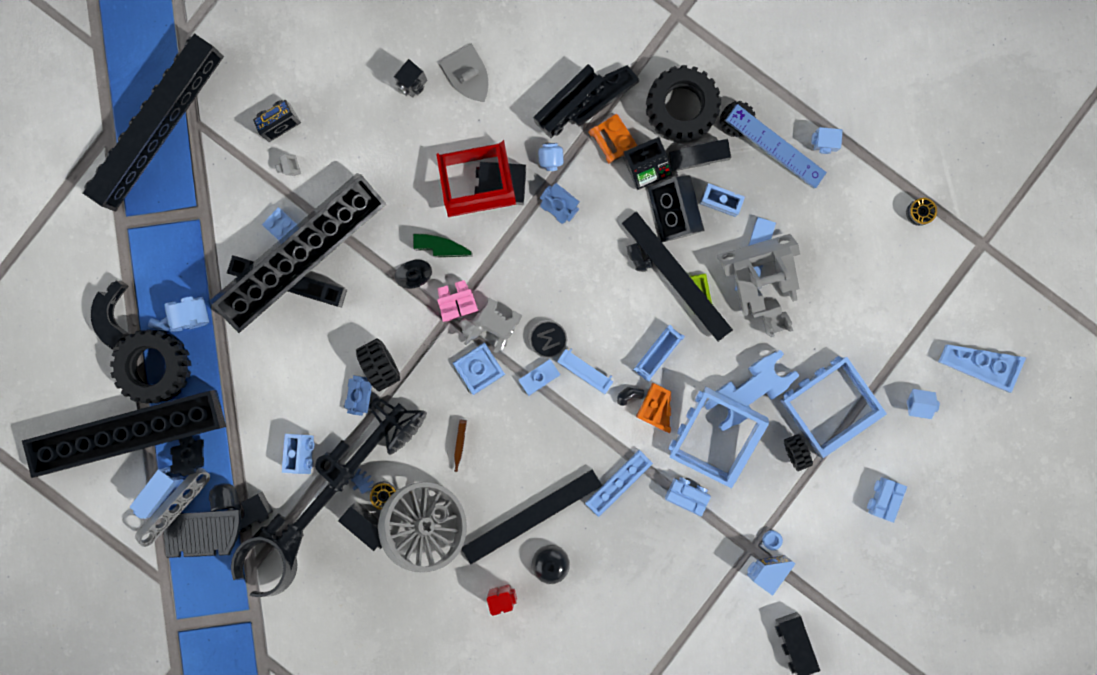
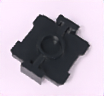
(187, 456)

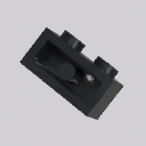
(410, 79)

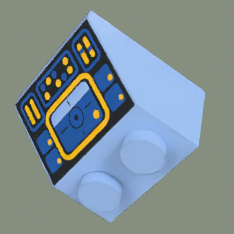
(770, 572)

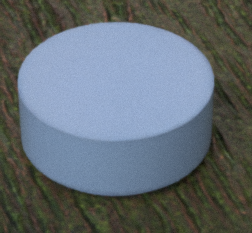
(772, 540)

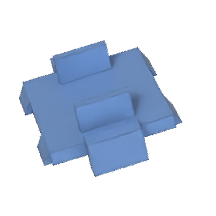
(559, 203)
(358, 395)

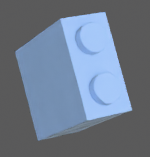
(156, 492)

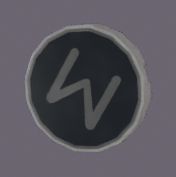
(548, 339)

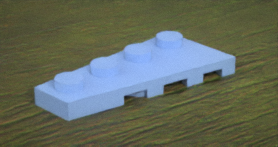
(986, 366)

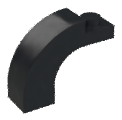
(103, 315)

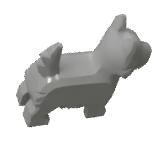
(491, 321)

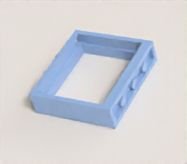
(850, 432)
(690, 461)

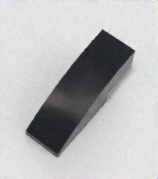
(700, 155)

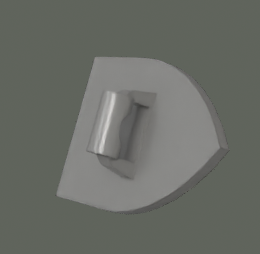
(467, 73)

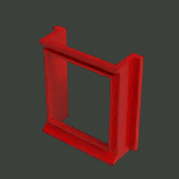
(481, 201)

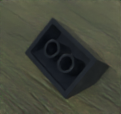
(675, 208)

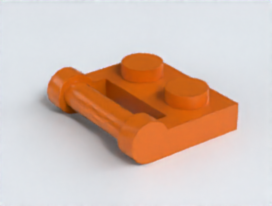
(617, 134)

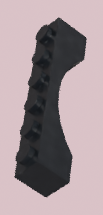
(305, 287)

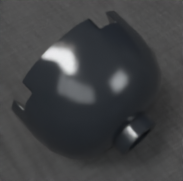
(550, 564)

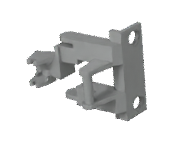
(749, 283)

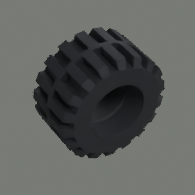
(377, 364)

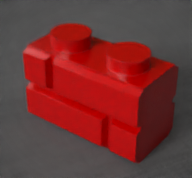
(501, 599)

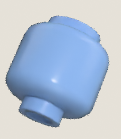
(550, 156)

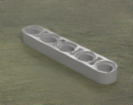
(169, 515)

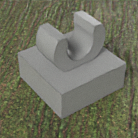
(288, 165)

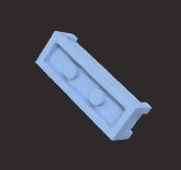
(658, 353)
(585, 371)

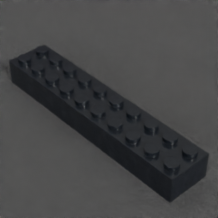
(153, 123)
(297, 252)
(123, 433)

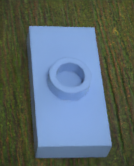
(539, 377)

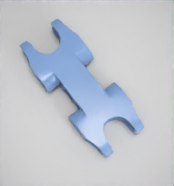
(763, 381)

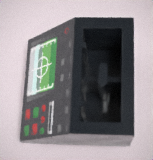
(647, 163)

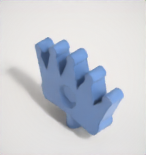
(361, 482)

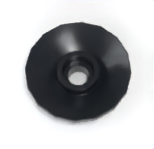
(413, 274)

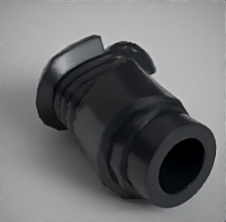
(636, 256)

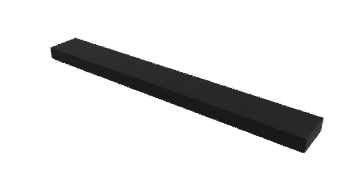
(677, 276)
(531, 516)

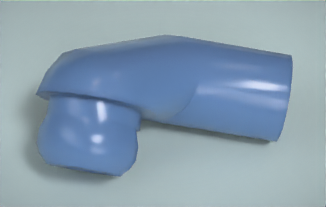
(159, 325)

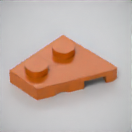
(656, 408)

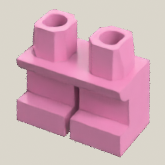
(448, 303)

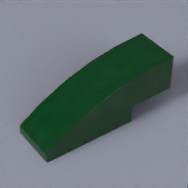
(441, 246)

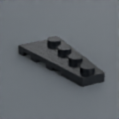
(616, 84)

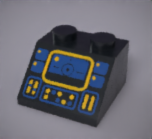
(276, 120)

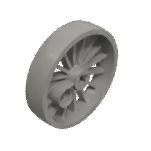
(419, 518)

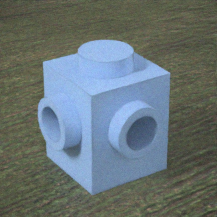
(827, 140)
(922, 404)

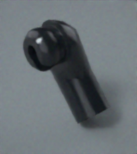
(628, 393)

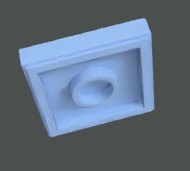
(478, 368)

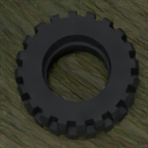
(693, 81)
(126, 366)

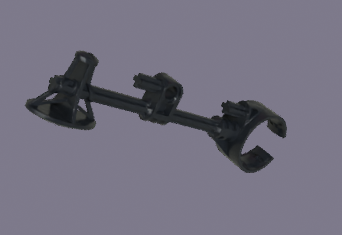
(337, 477)

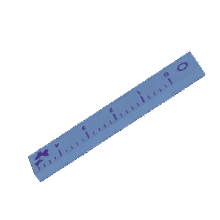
(775, 146)

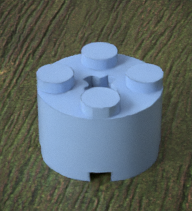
(188, 314)

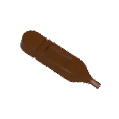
(460, 443)

